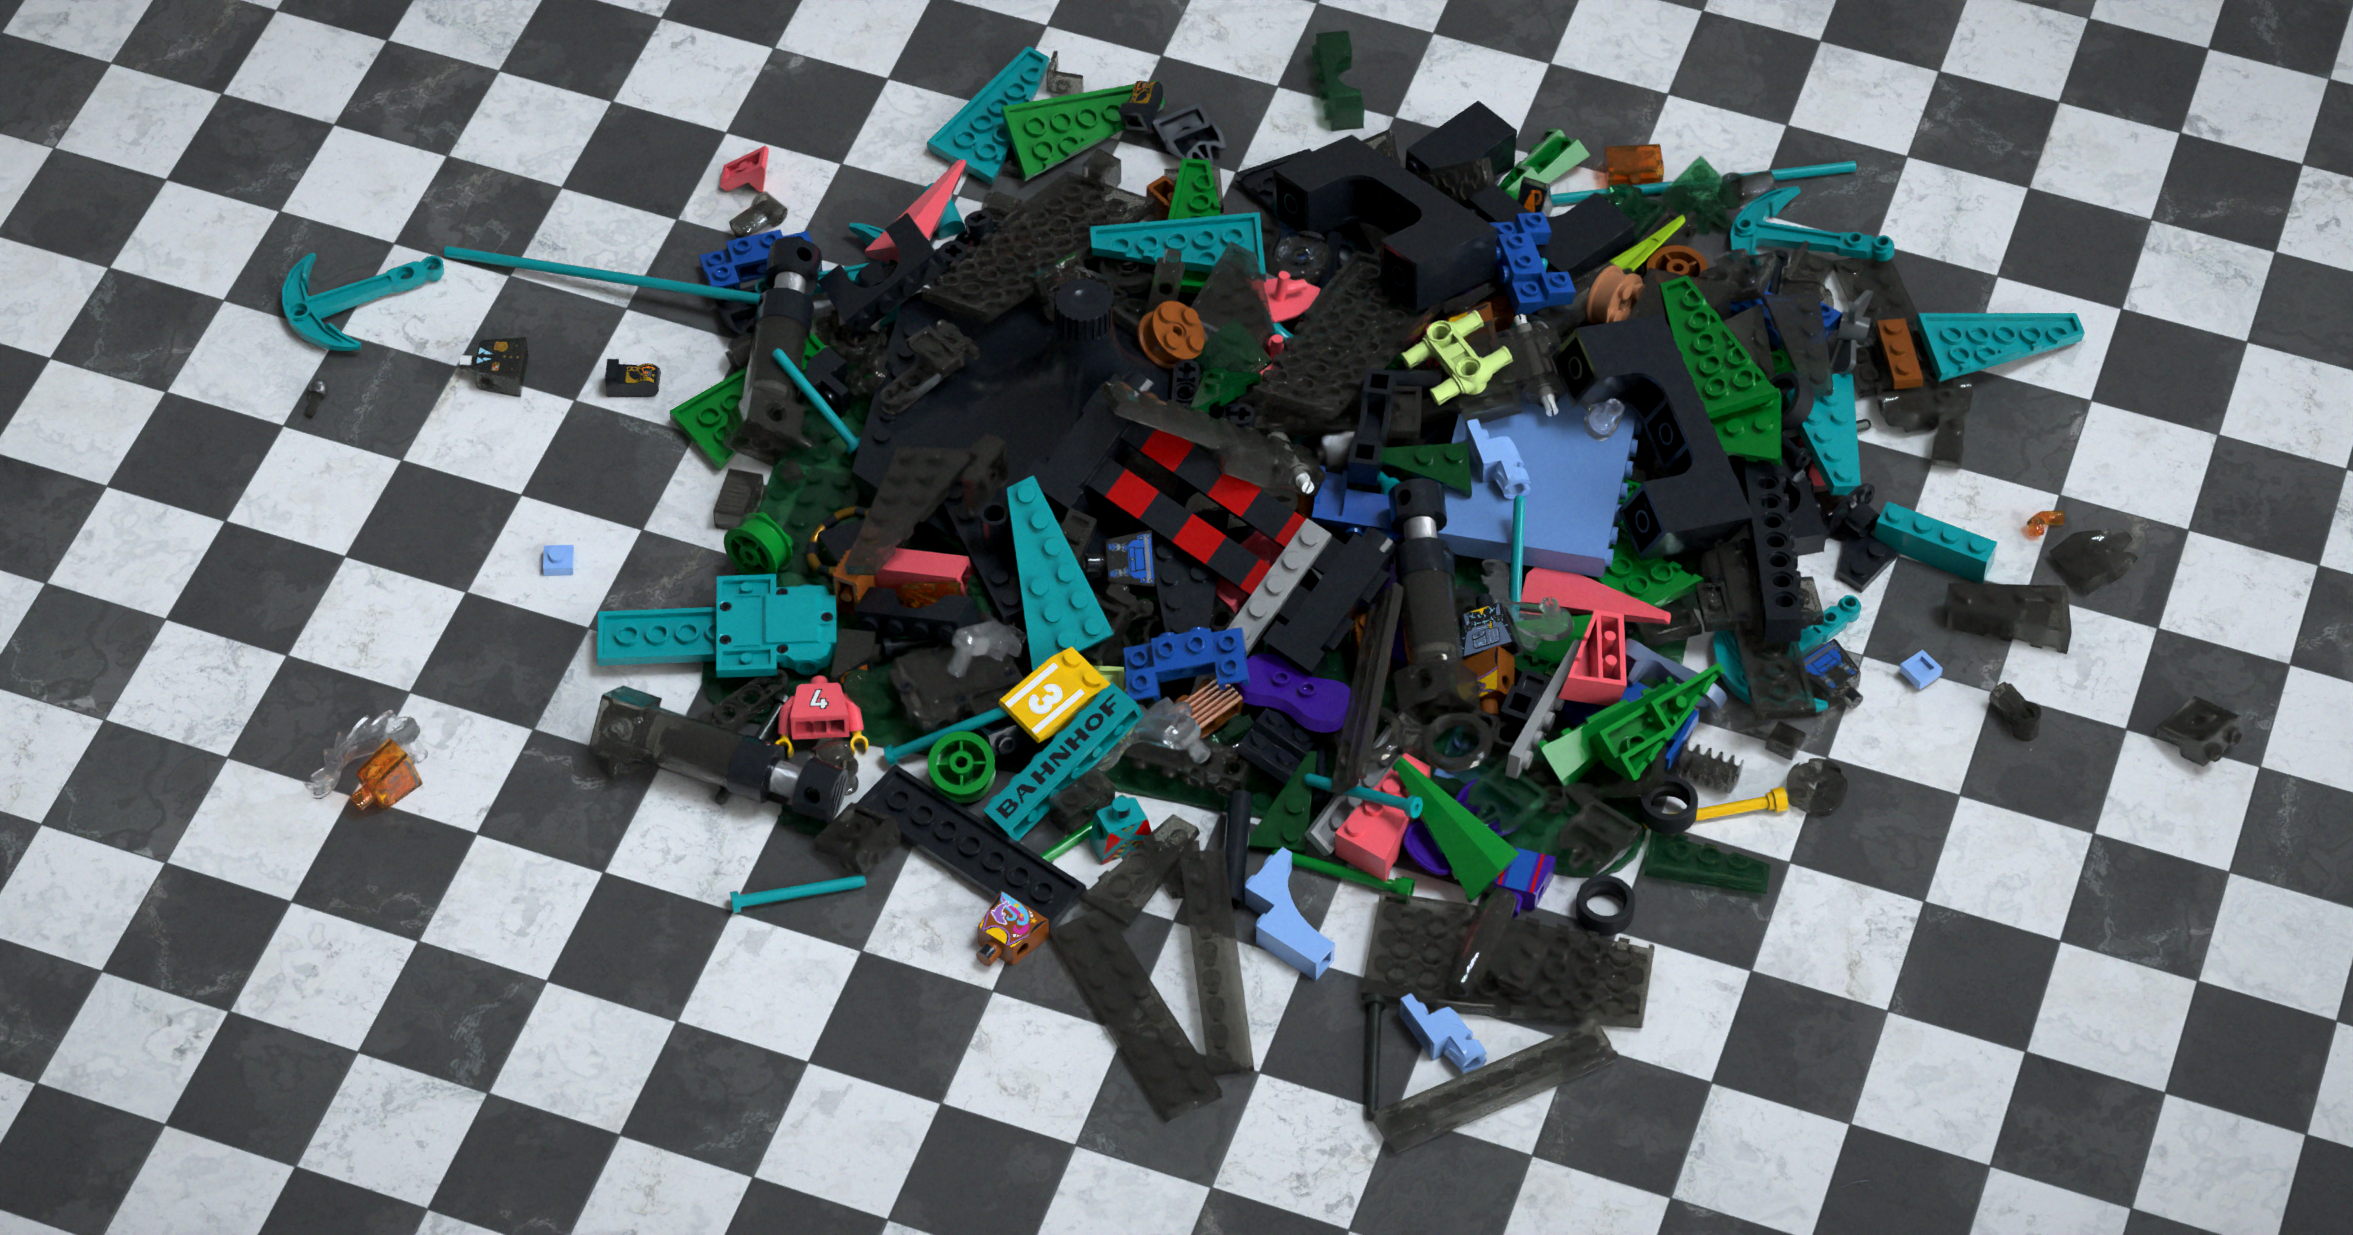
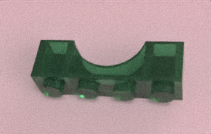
(1343, 103)

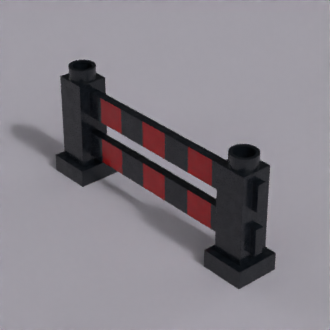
(1315, 619)

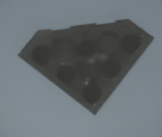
(1237, 292)

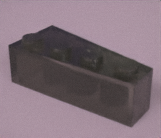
(2011, 612)

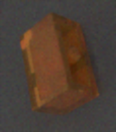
(1633, 164)

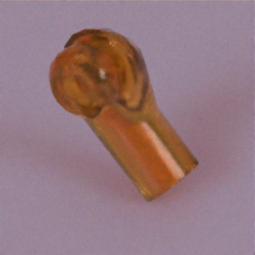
(2043, 518)

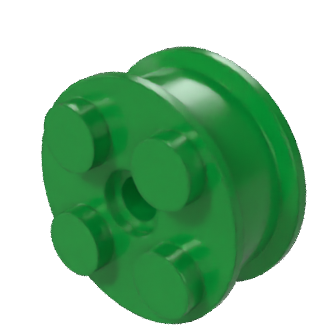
(758, 545)
(965, 783)

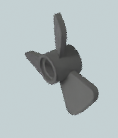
(1852, 331)

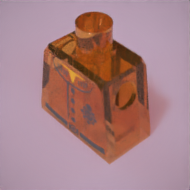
(386, 777)

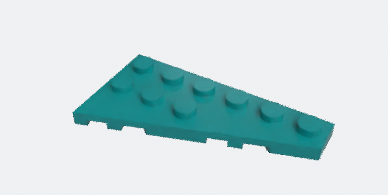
(1198, 239)

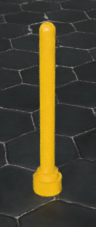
(1773, 800)

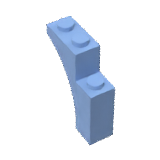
(1281, 926)

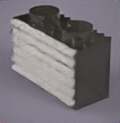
(739, 496)

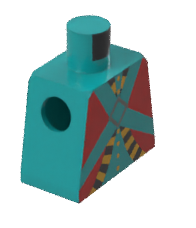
(1118, 829)

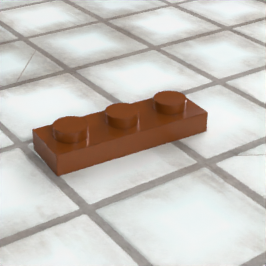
(1899, 353)

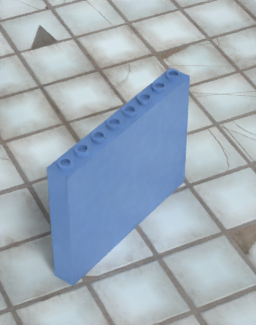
(1571, 494)

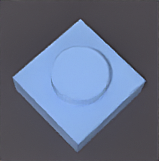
(558, 560)
(1921, 669)

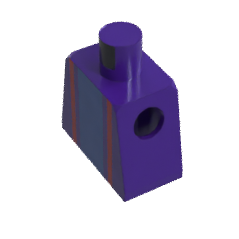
(1527, 878)

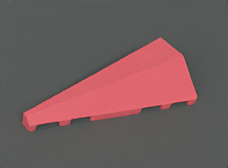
(924, 211)
(1585, 595)

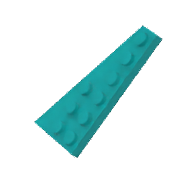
(978, 128)
(1982, 340)
(1832, 435)
(1054, 591)

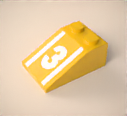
(1053, 694)

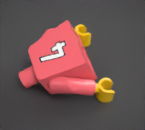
(820, 712)

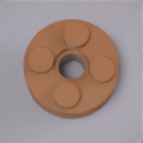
(1613, 295)

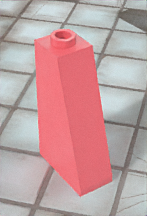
(923, 566)

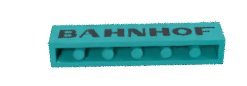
(1063, 761)

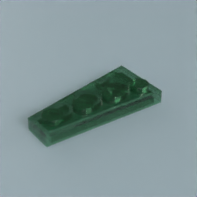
(1689, 862)

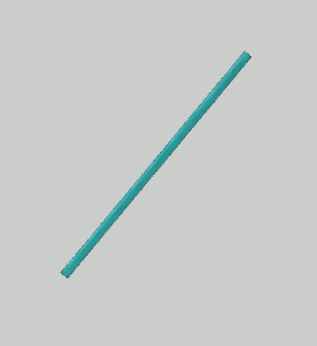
(1779, 174)
(602, 275)

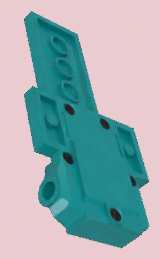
(744, 633)

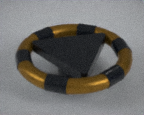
(836, 539)

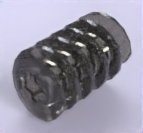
(1708, 768)

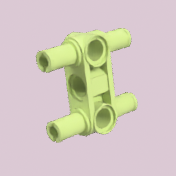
(1466, 369)

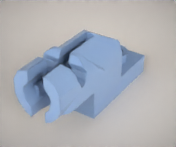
(1497, 460)
(1443, 1034)

